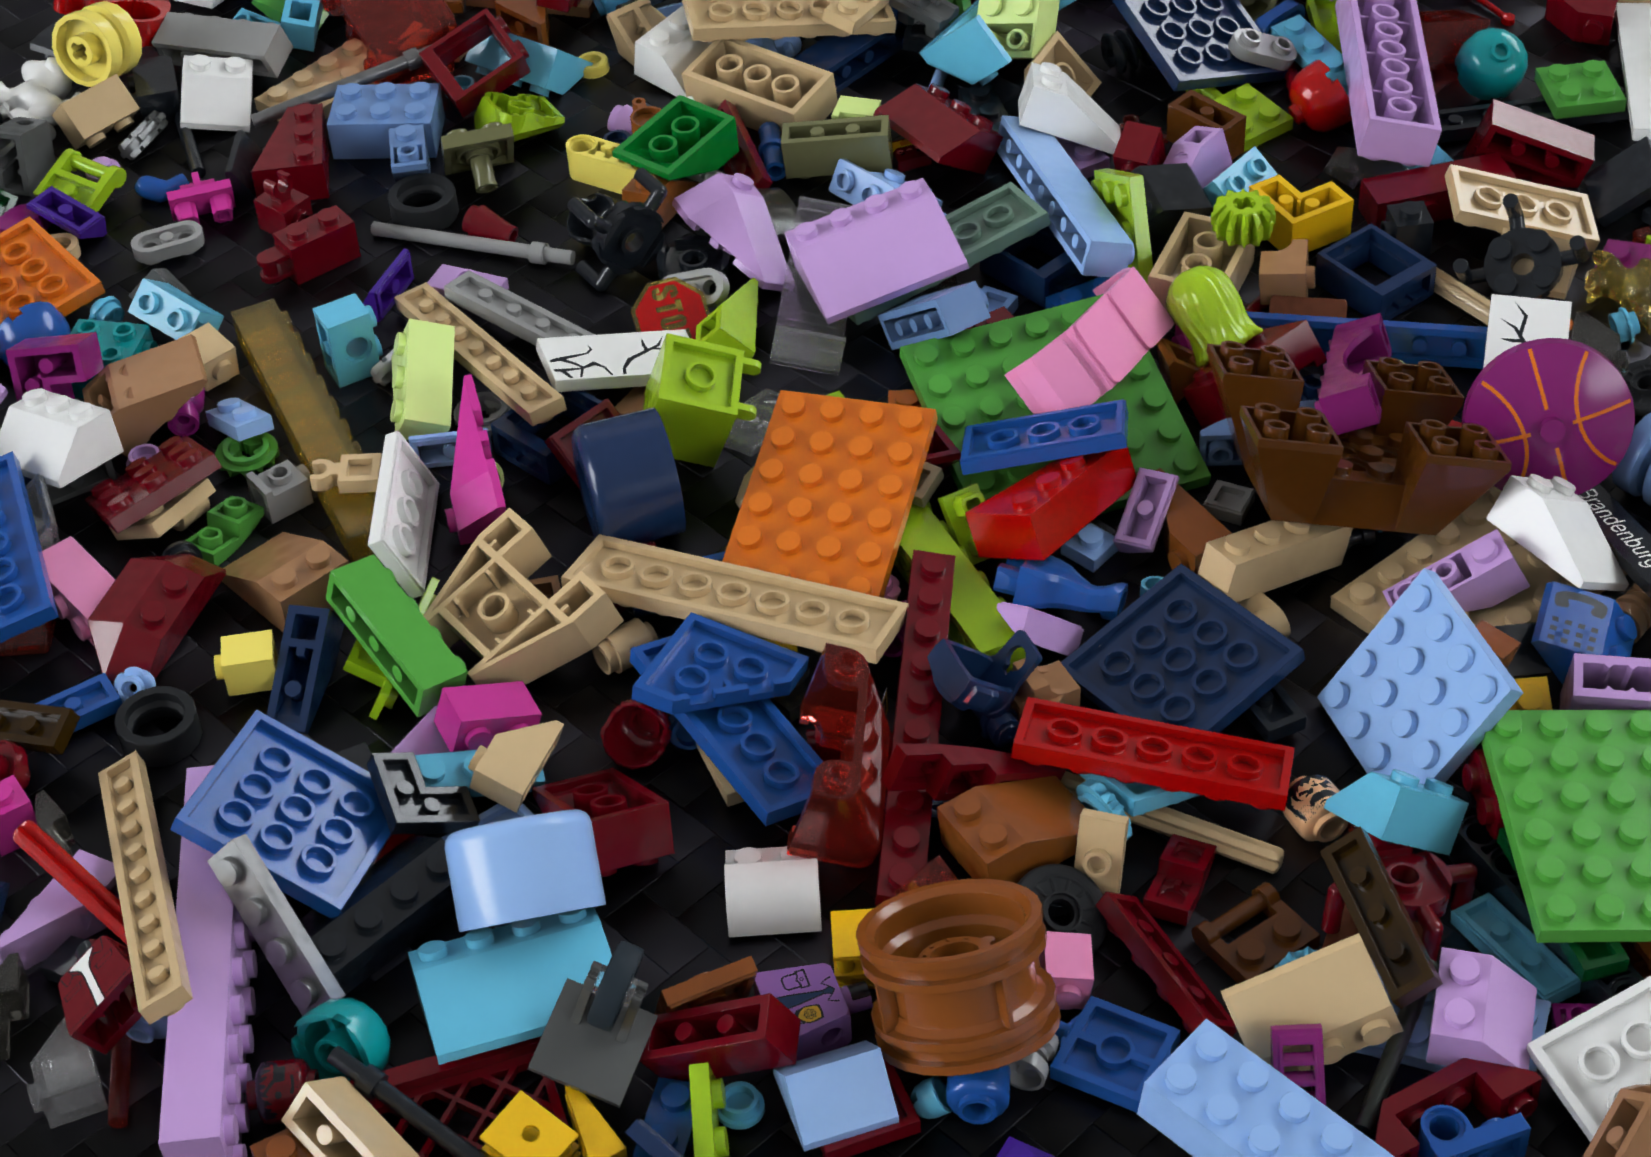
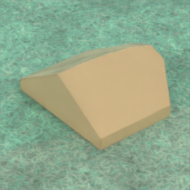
(630, 24)

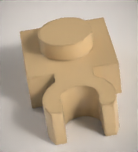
(352, 474)

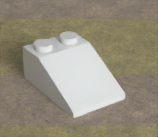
(1063, 109)
(1558, 530)

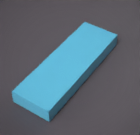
(1501, 934)

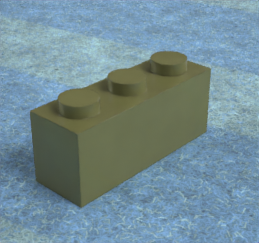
(817, 145)

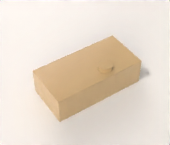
(760, 84)

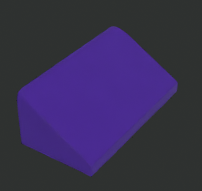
(68, 214)
(391, 284)

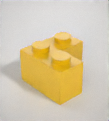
(1316, 215)

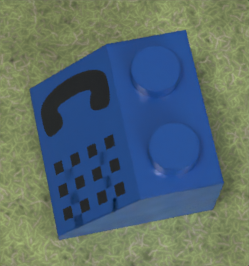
(1581, 624)

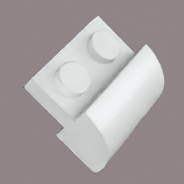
(771, 892)

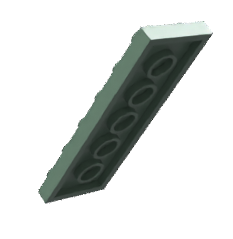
(982, 230)

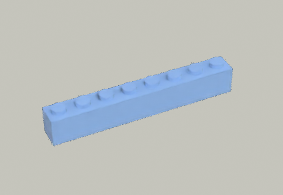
(1075, 210)

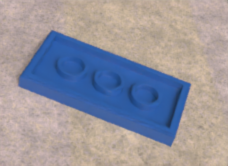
(1045, 437)

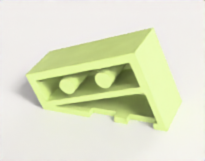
(422, 378)

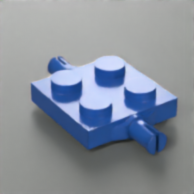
(1111, 1052)

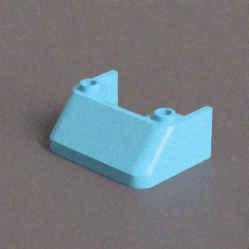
(969, 48)

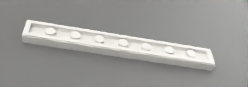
(1634, 40)

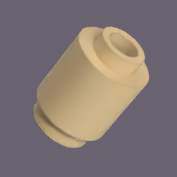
(614, 651)

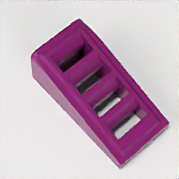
(1300, 1035)

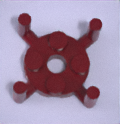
(1423, 890)

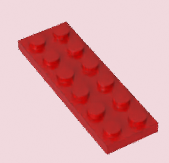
(1154, 753)

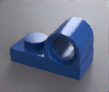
(1492, 1139)

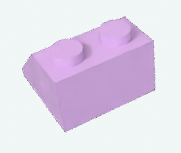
(1480, 1011)

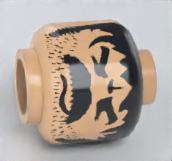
(1307, 812)

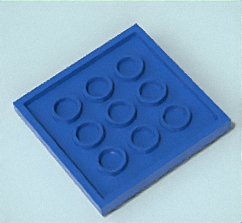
(299, 806)

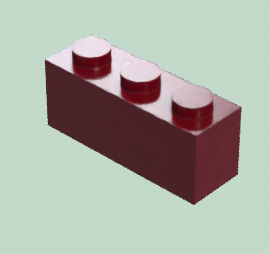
(729, 1035)

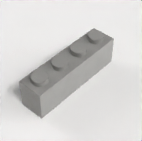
(224, 38)

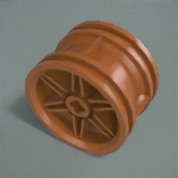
(959, 976)

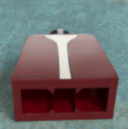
(99, 994)

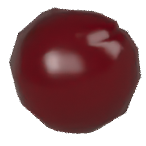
(635, 734)

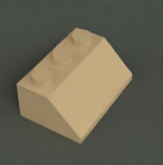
(1324, 987)

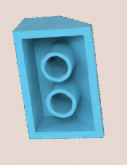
(549, 66)

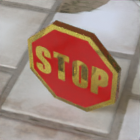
(669, 306)

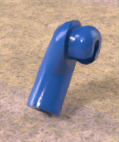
(155, 188)

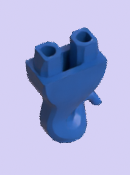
(1058, 585)

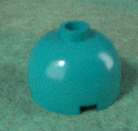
(1491, 63)
(343, 1024)

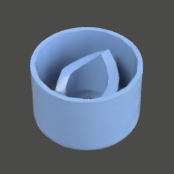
(523, 869)

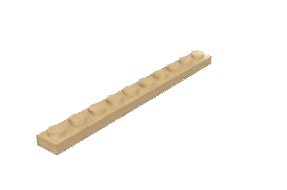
(144, 890)

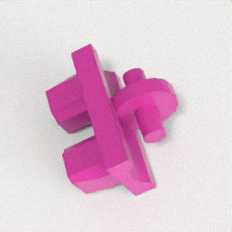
(201, 199)

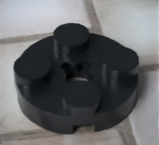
(692, 250)

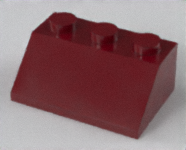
(942, 127)

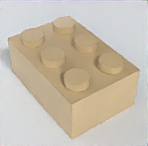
(1197, 245)

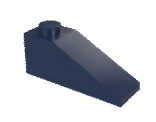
(304, 665)

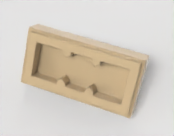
(1102, 848)

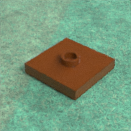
(710, 987)

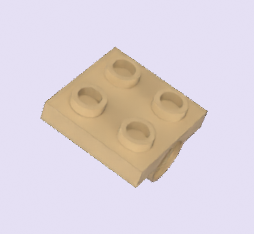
(174, 514)

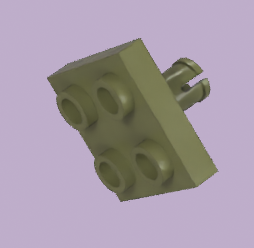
(478, 152)

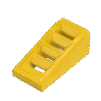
(595, 1134)

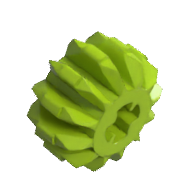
(1243, 218)

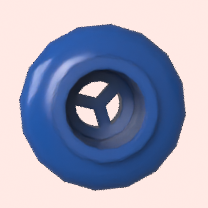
(979, 1096)

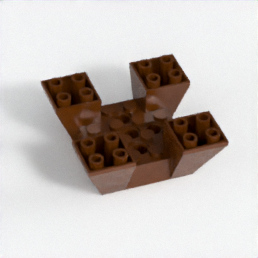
(1384, 477)

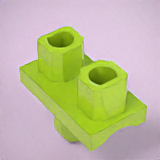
(954, 508)

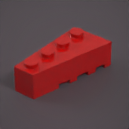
(1050, 505)

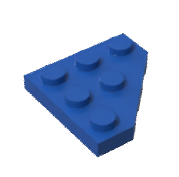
(716, 667)

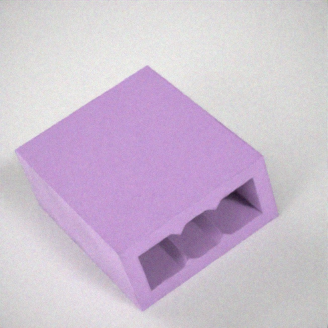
(1607, 683)

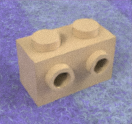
(96, 112)

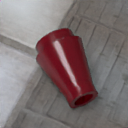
(485, 223)

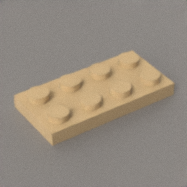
(327, 69)
(1478, 202)

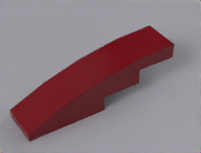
(954, 769)

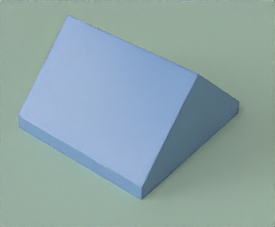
(837, 1094)

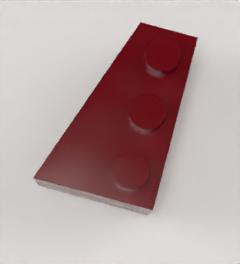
(1534, 145)
(297, 148)
(1293, 337)

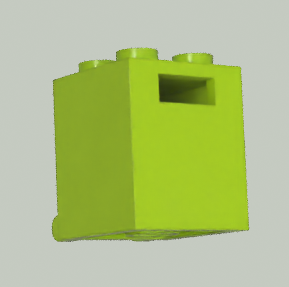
(698, 395)

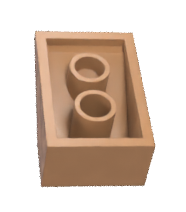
(283, 574)

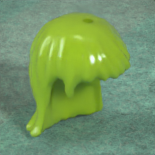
(1208, 310)

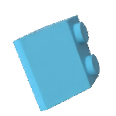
(1402, 810)

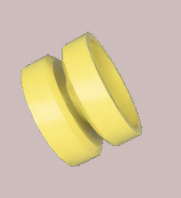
(96, 43)

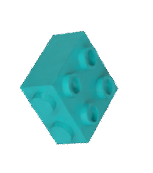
(116, 342)

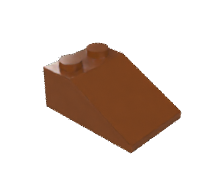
(1011, 827)

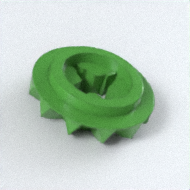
(261, 448)

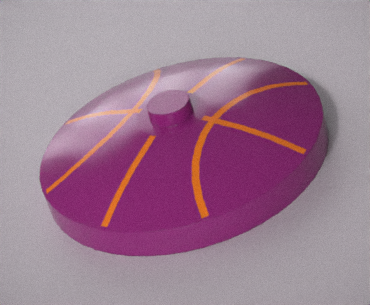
(1554, 411)

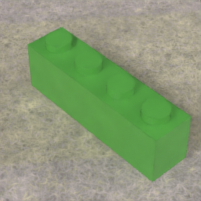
(394, 632)

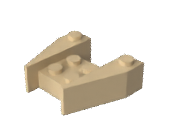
(507, 617)

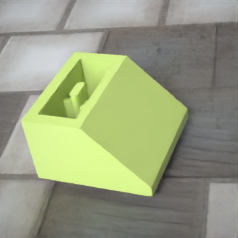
(1020, 24)

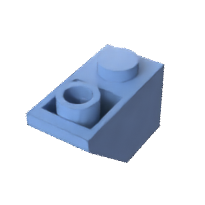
(408, 151)

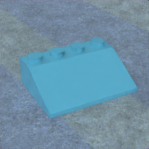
(503, 980)

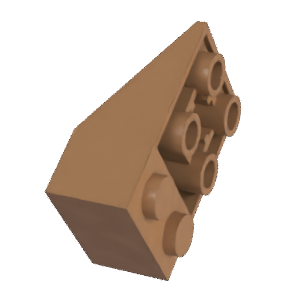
(148, 388)

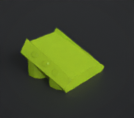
(525, 112)

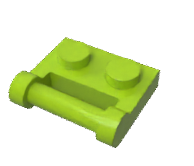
(80, 188)

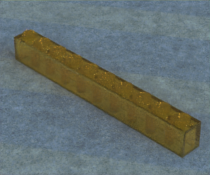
(304, 413)

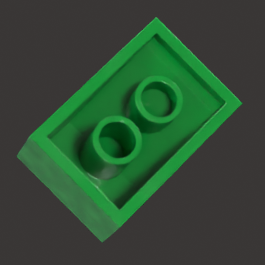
(682, 140)

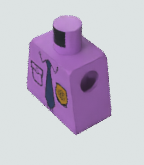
(819, 1003)

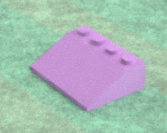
(875, 250)

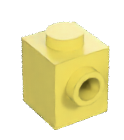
(247, 662)

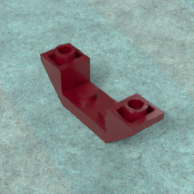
(1490, 1086)

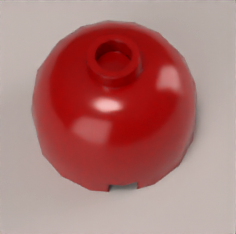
(1318, 99)

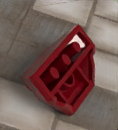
(150, 611)

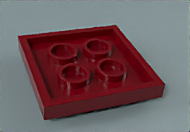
(151, 482)

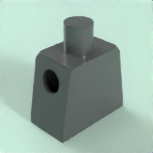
(25, 154)

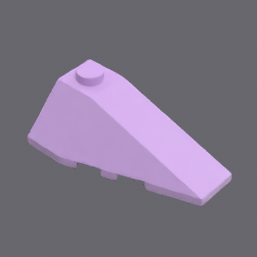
(738, 224)

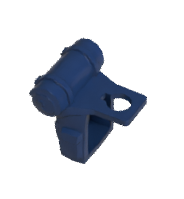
(982, 683)

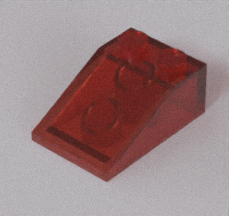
(1446, 32)

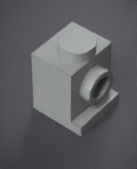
(281, 490)

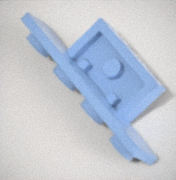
(857, 184)

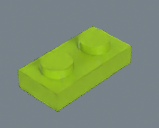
(706, 1098)

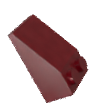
(626, 818)

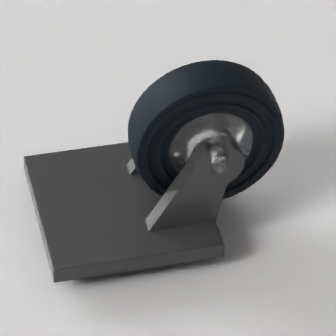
(598, 1029)

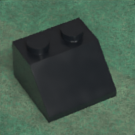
(1169, 193)

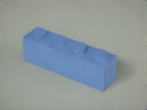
(935, 315)

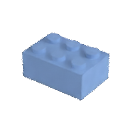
(366, 112)

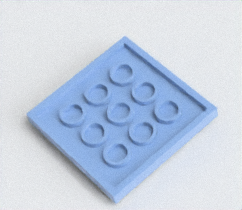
(1420, 687)

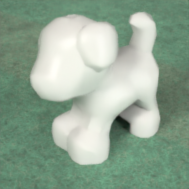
(40, 93)

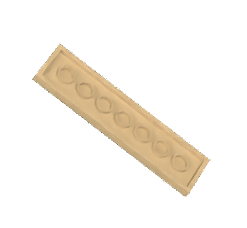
(740, 597)

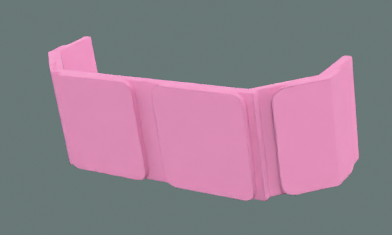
(1095, 348)

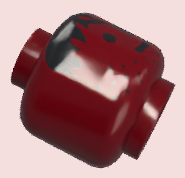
(277, 1087)

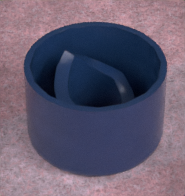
(629, 477)

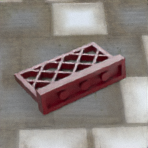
(429, 1080)

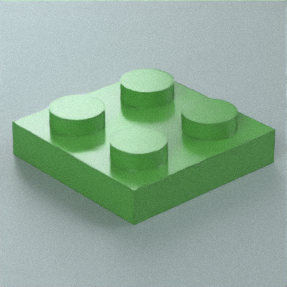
(1580, 89)

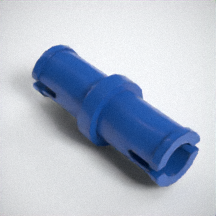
(771, 151)

